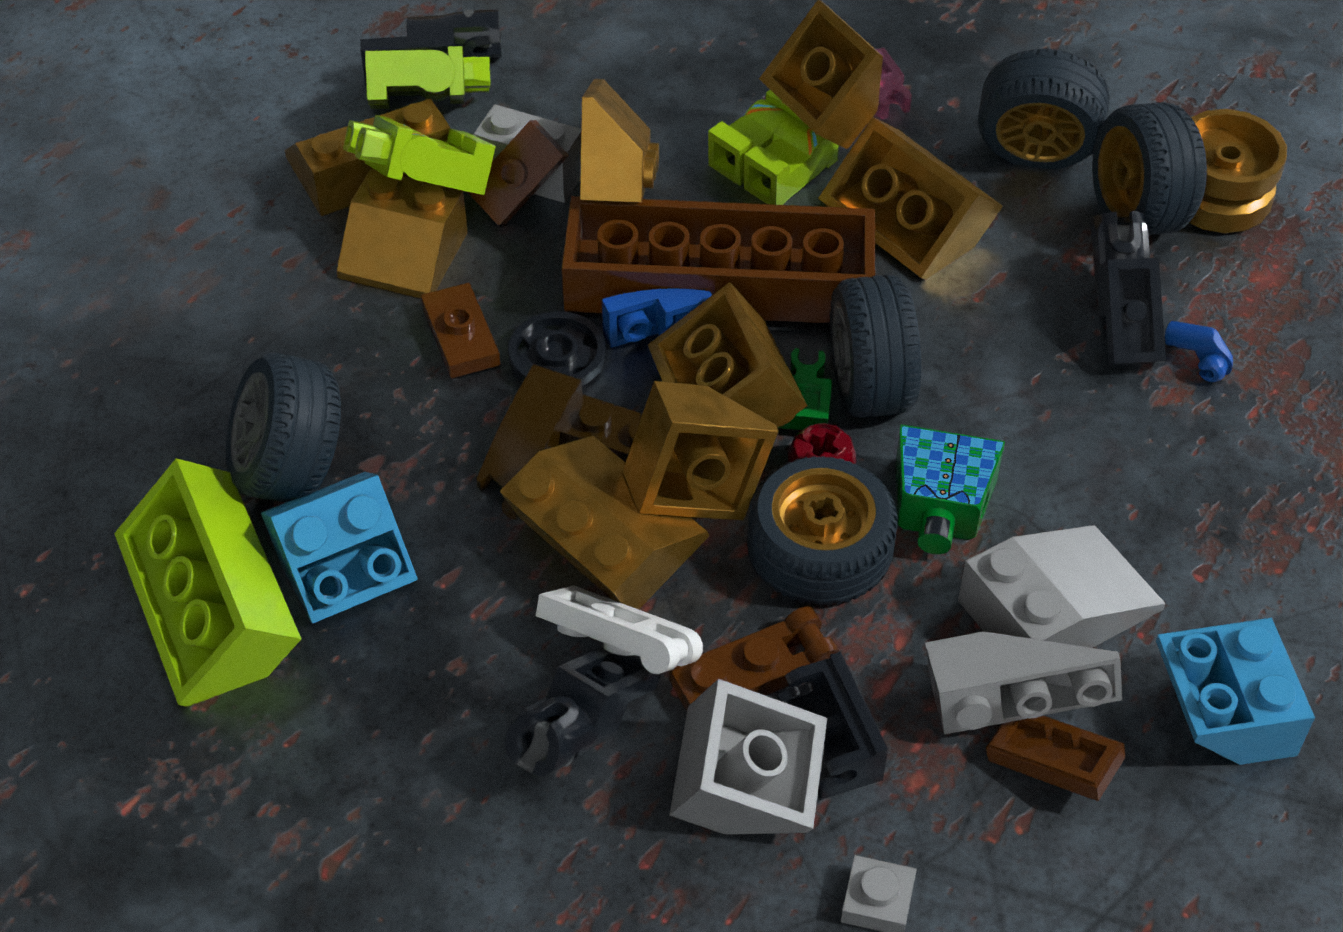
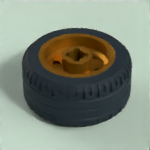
(1043, 108)
(1150, 163)
(821, 530)

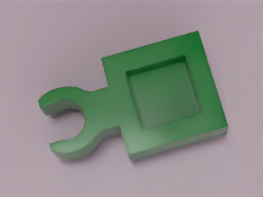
(814, 390)

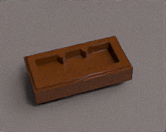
(520, 172)
(460, 330)
(1057, 754)

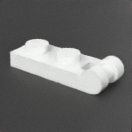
(621, 628)

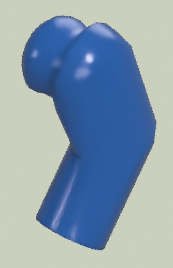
(1208, 345)

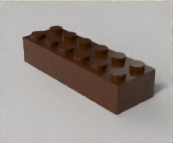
(774, 255)

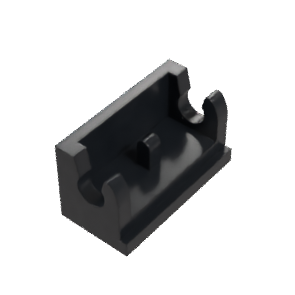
(852, 744)

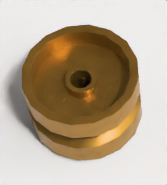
(1242, 169)

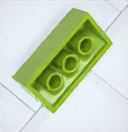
(205, 584)

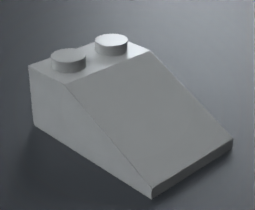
(1056, 588)

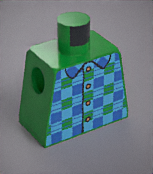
(944, 484)

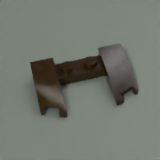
(551, 413)

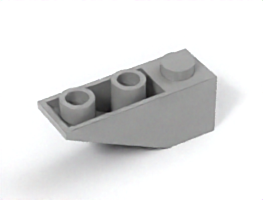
(1010, 678)

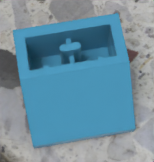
(340, 546)
(1238, 690)

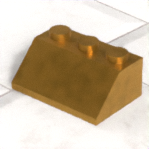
(614, 148)
(335, 175)
(920, 204)
(733, 353)
(588, 515)

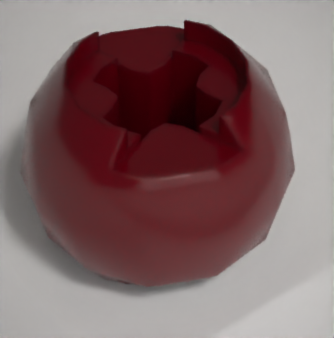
(822, 441)

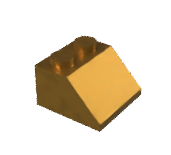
(827, 76)
(401, 234)
(697, 453)

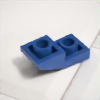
(646, 312)

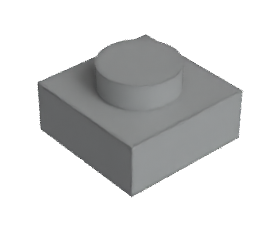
(878, 895)

